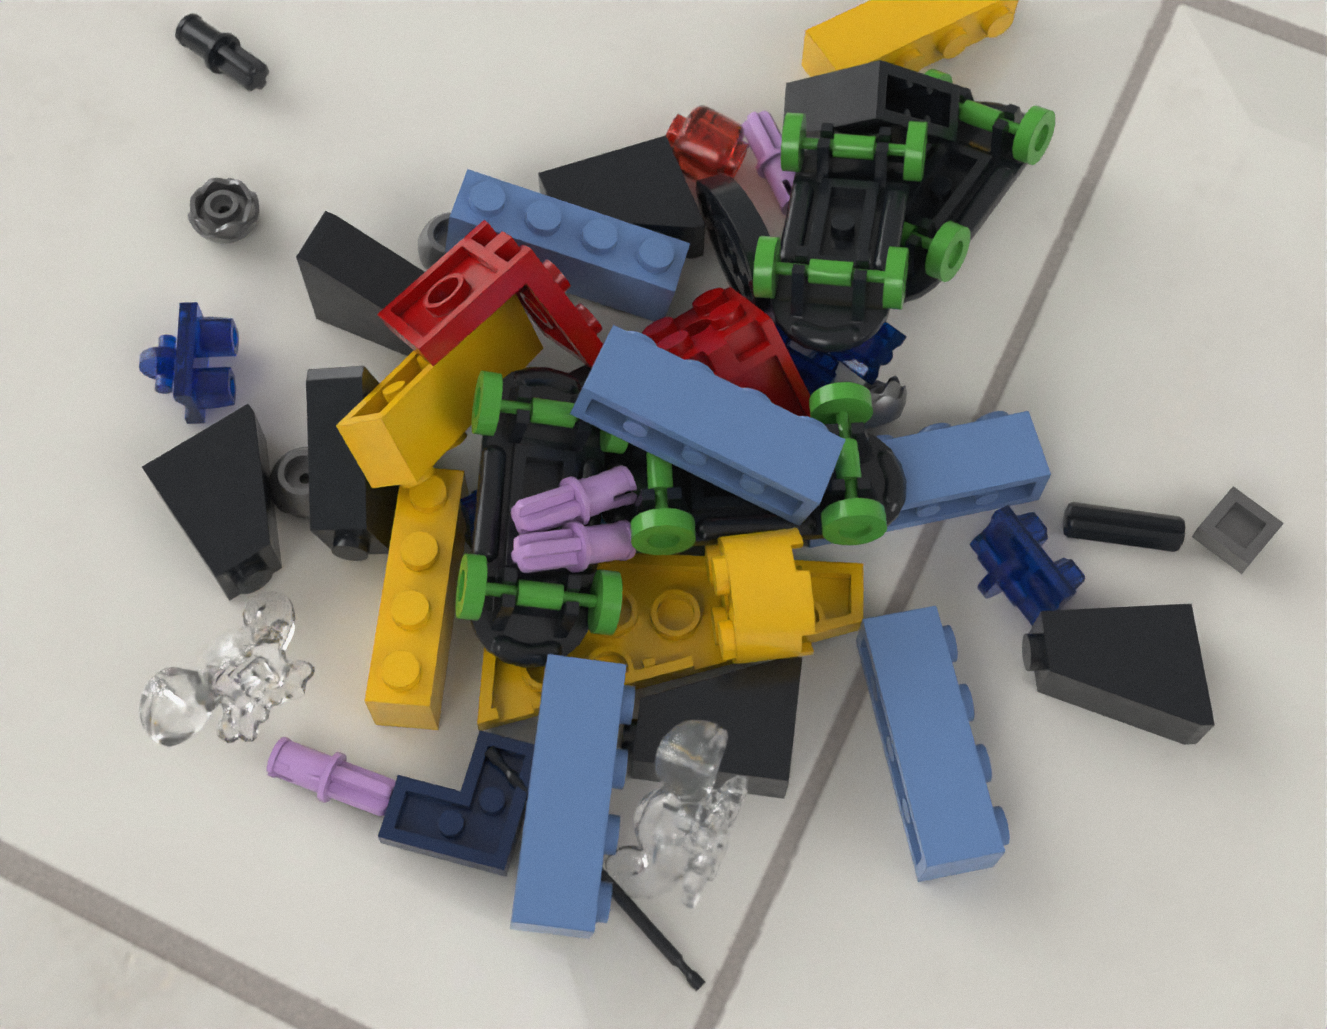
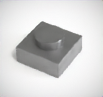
(1237, 529)

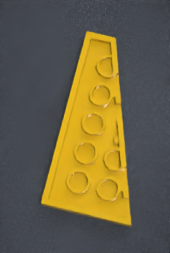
(665, 629)

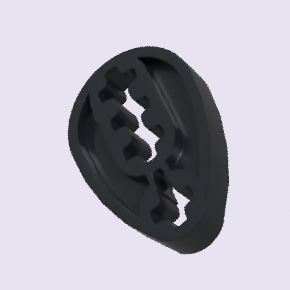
(733, 231)

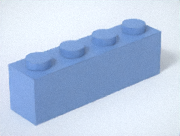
(595, 252)
(708, 425)
(967, 468)
(930, 744)
(570, 797)

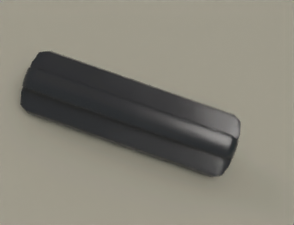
(1123, 526)

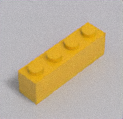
(903, 33)
(426, 408)
(418, 604)

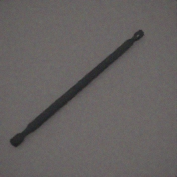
(618, 893)

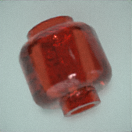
(707, 143)

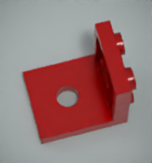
(477, 281)
(736, 344)

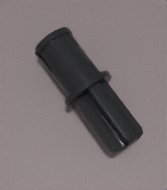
(221, 52)

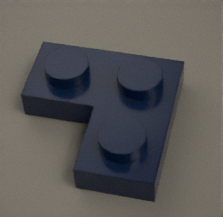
(468, 825)

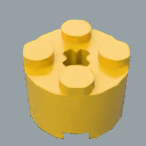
(762, 595)

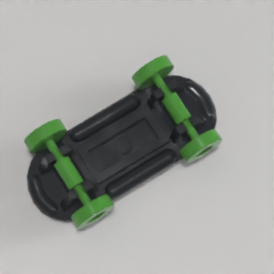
(966, 183)
(841, 234)
(524, 451)
(687, 511)

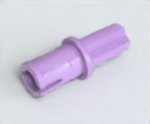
(766, 145)
(574, 501)
(573, 547)
(330, 776)

